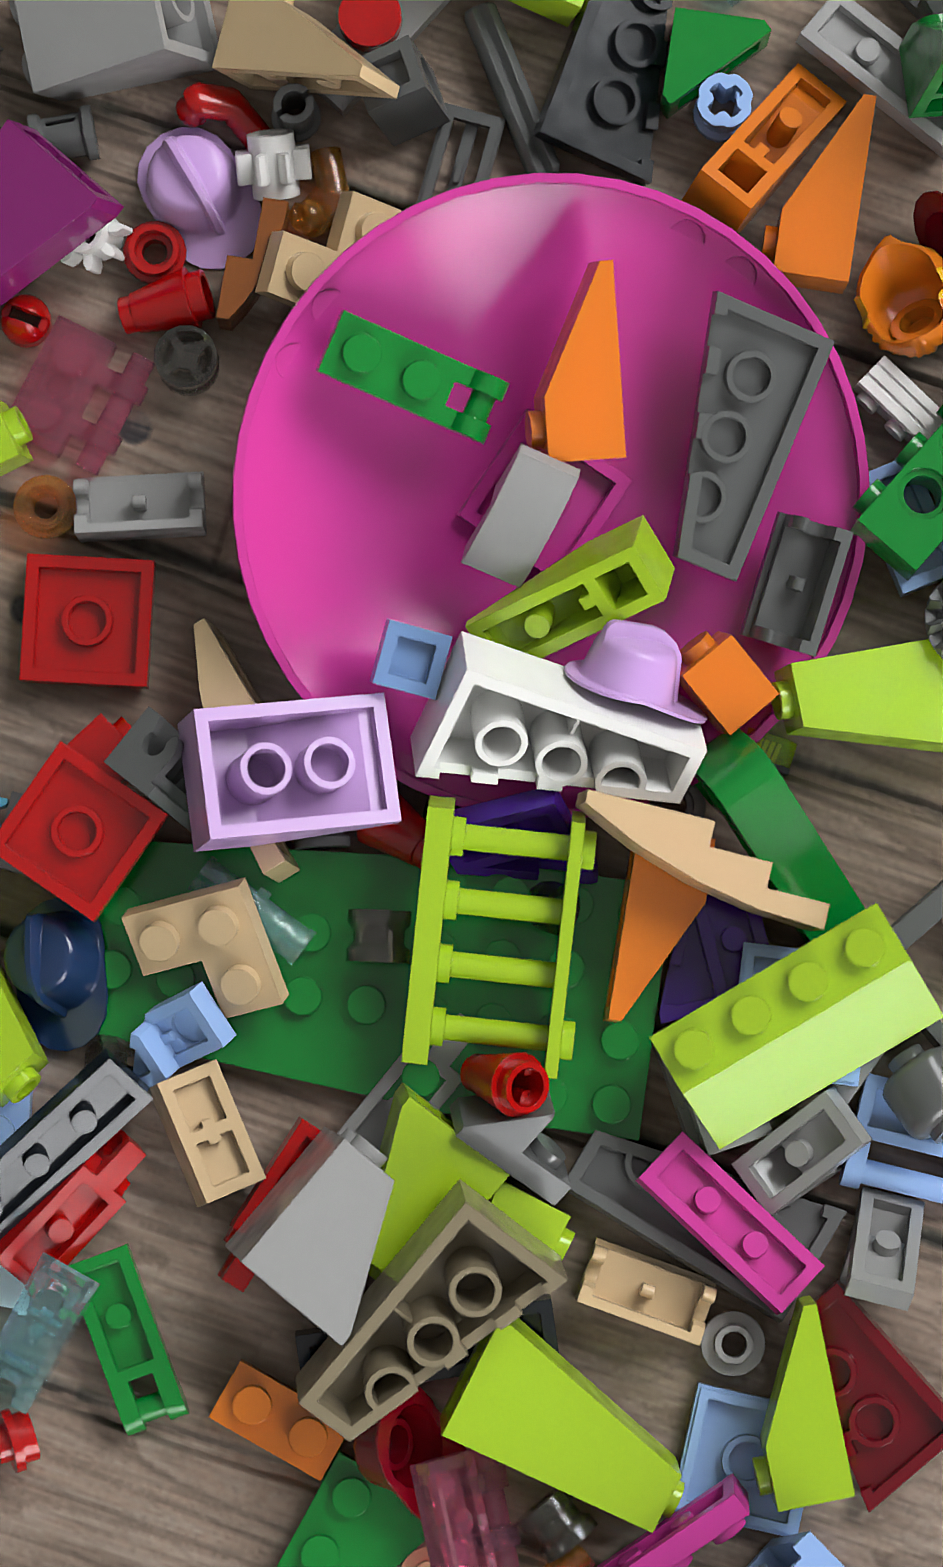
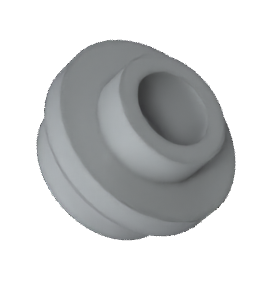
(733, 1322)

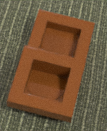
(242, 274)

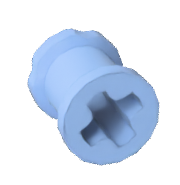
(723, 88)

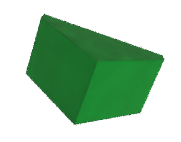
(703, 46)

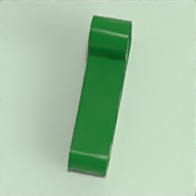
(773, 827)

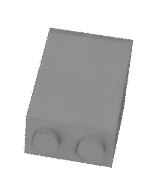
(112, 44)
(320, 1229)

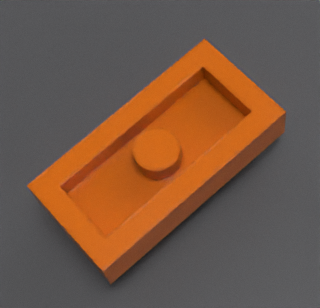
(270, 1417)

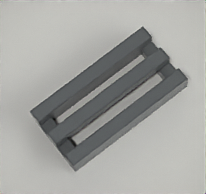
(473, 120)

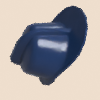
(59, 974)

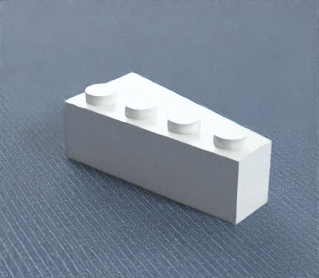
(530, 722)

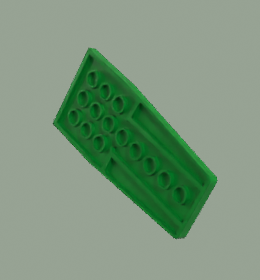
(349, 1017)

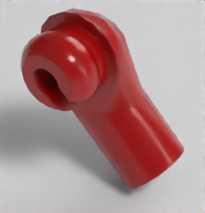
(219, 103)

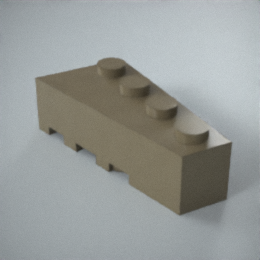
(432, 1303)

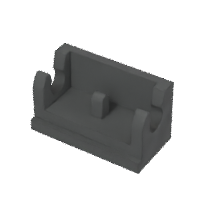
(796, 583)
(153, 764)

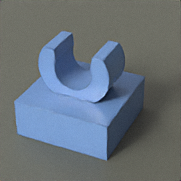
(410, 659)

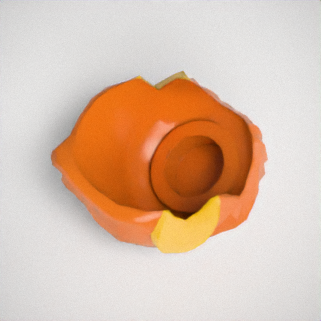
(902, 298)

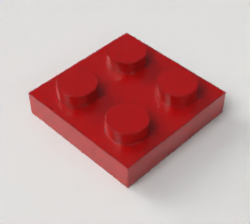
(87, 621)
(78, 831)

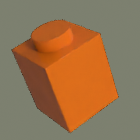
(723, 680)

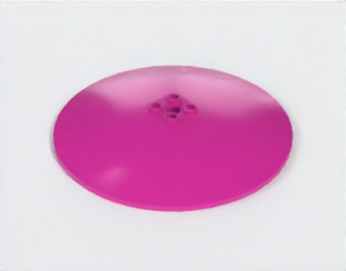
(369, 509)

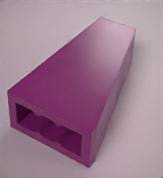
(44, 207)

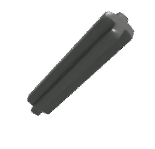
(509, 87)

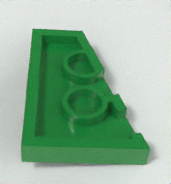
(353, 1524)

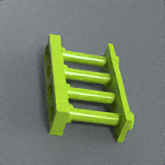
(444, 900)

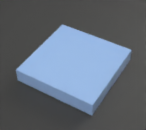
(722, 1441)

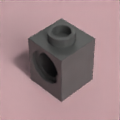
(419, 98)

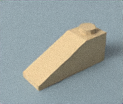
(278, 44)

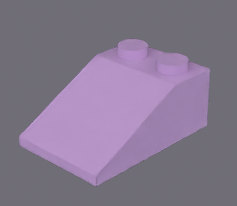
(288, 770)

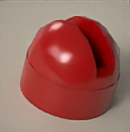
(22, 333)

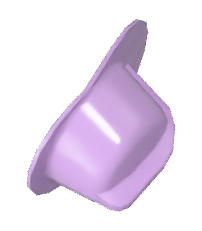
(194, 187)
(635, 666)

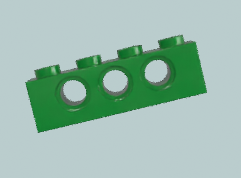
(886, 521)

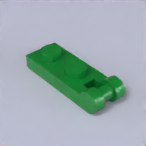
(409, 375)
(129, 1340)

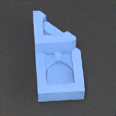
(178, 1034)

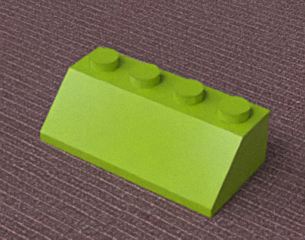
(797, 1026)

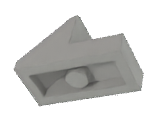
(802, 1152)
(883, 1249)

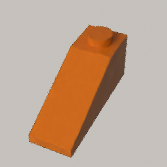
(764, 149)
(821, 217)
(581, 389)
(650, 924)

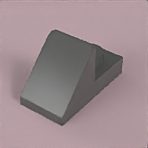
(514, 1144)

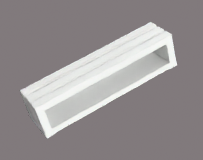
(897, 402)

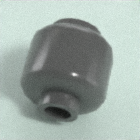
(917, 1091)

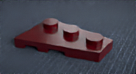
(883, 1402)

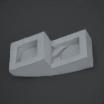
(520, 515)

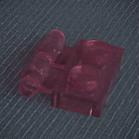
(62, 385)
(465, 1511)

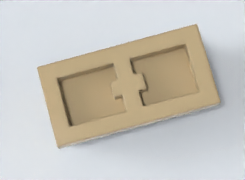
(207, 1133)
(646, 1291)

